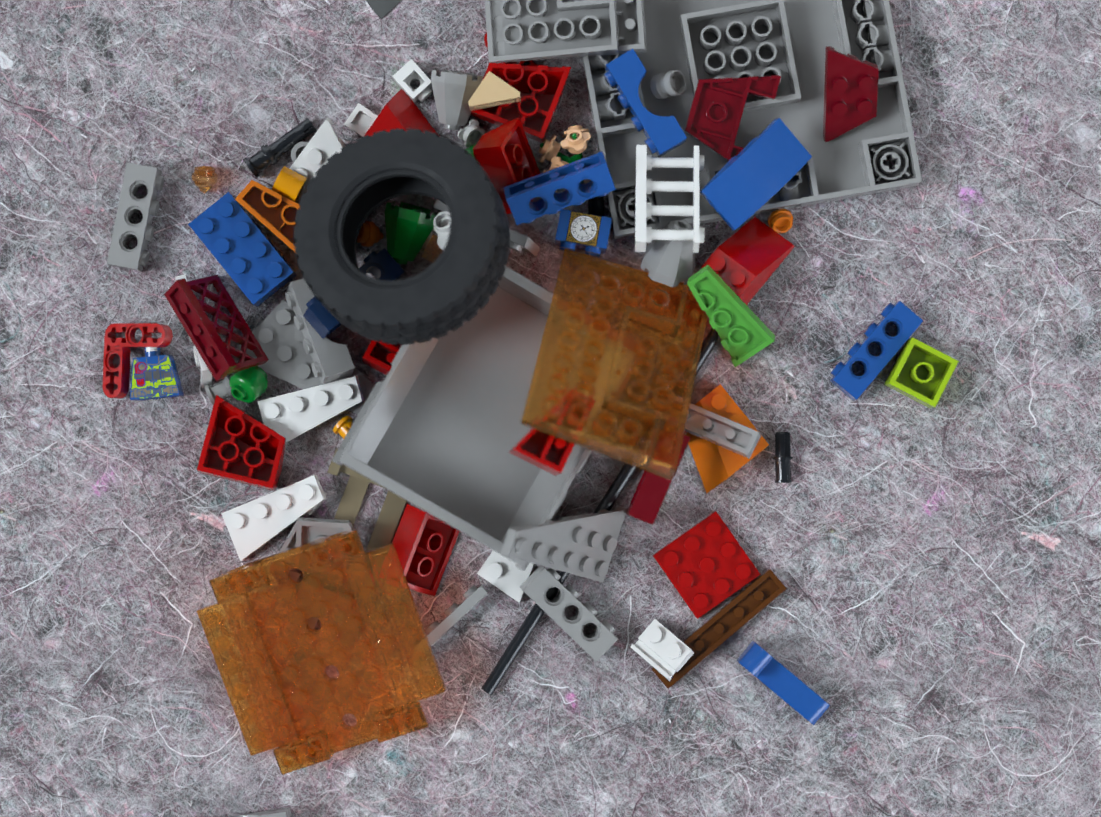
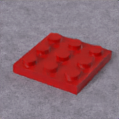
(706, 564)

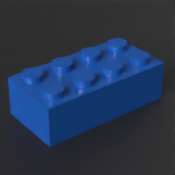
(242, 249)

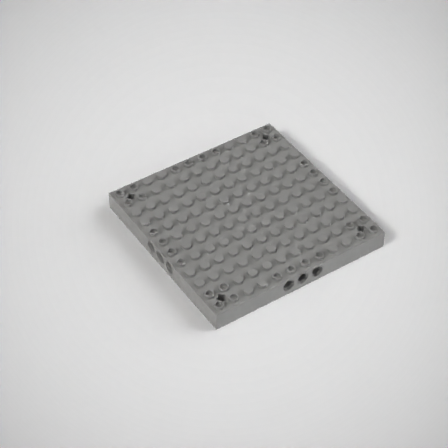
(760, 40)

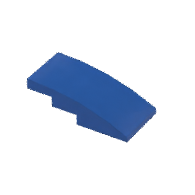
(755, 174)

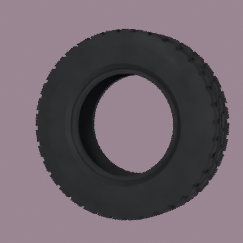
(361, 181)

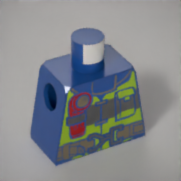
(154, 376)

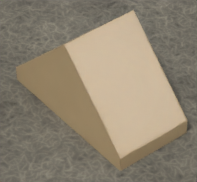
(493, 93)

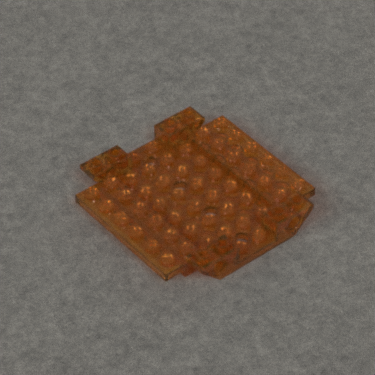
(278, 663)

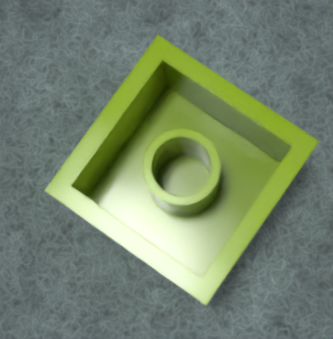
(921, 372)

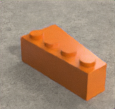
(271, 210)

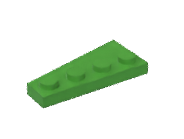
(733, 320)

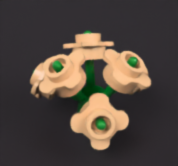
(574, 142)

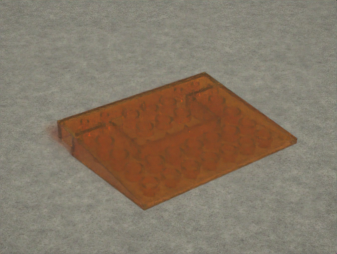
(617, 363)

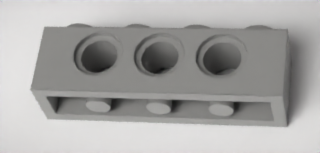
(134, 178)
(595, 643)

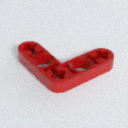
(123, 347)

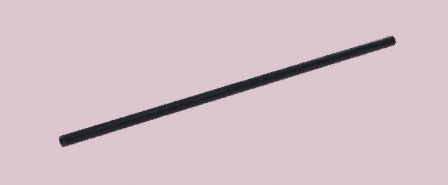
(606, 503)

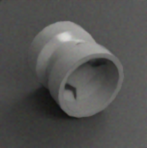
(668, 84)

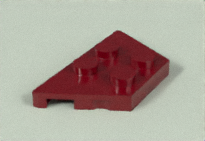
(848, 93)

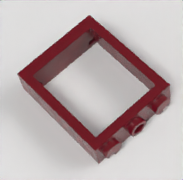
(651, 492)

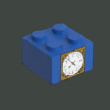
(583, 232)

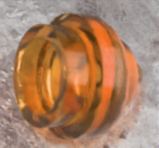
(204, 177)

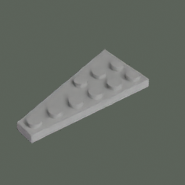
(287, 355)
(572, 544)

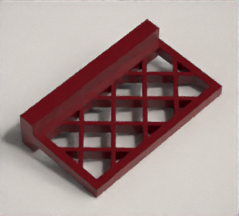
(205, 332)

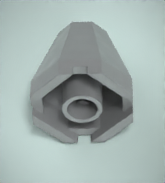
(451, 96)
(670, 259)

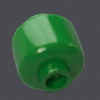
(248, 384)

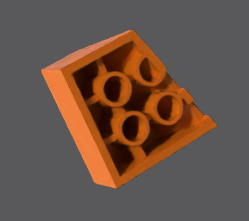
(713, 461)

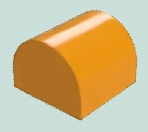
(289, 184)

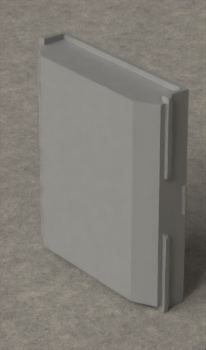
(453, 414)

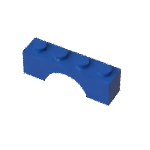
(662, 132)

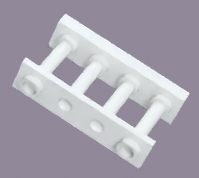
(647, 186)

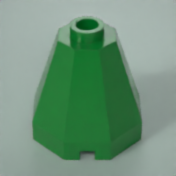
(407, 230)

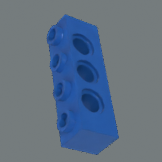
(567, 177)
(906, 324)

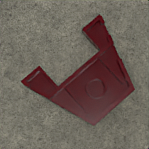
(719, 109)

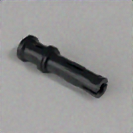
(269, 154)

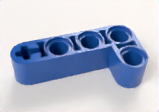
(783, 682)

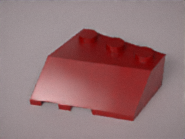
(241, 448)

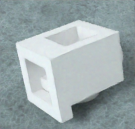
(410, 73)

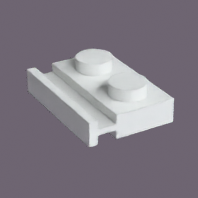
(662, 649)

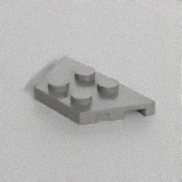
(312, 529)

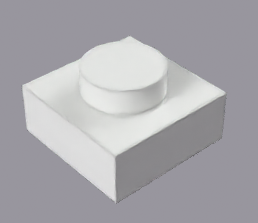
(360, 120)

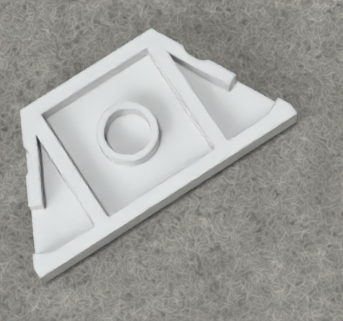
(317, 152)

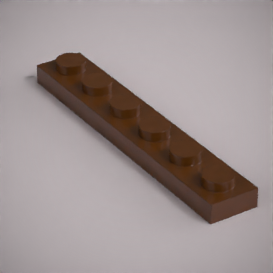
(728, 621)

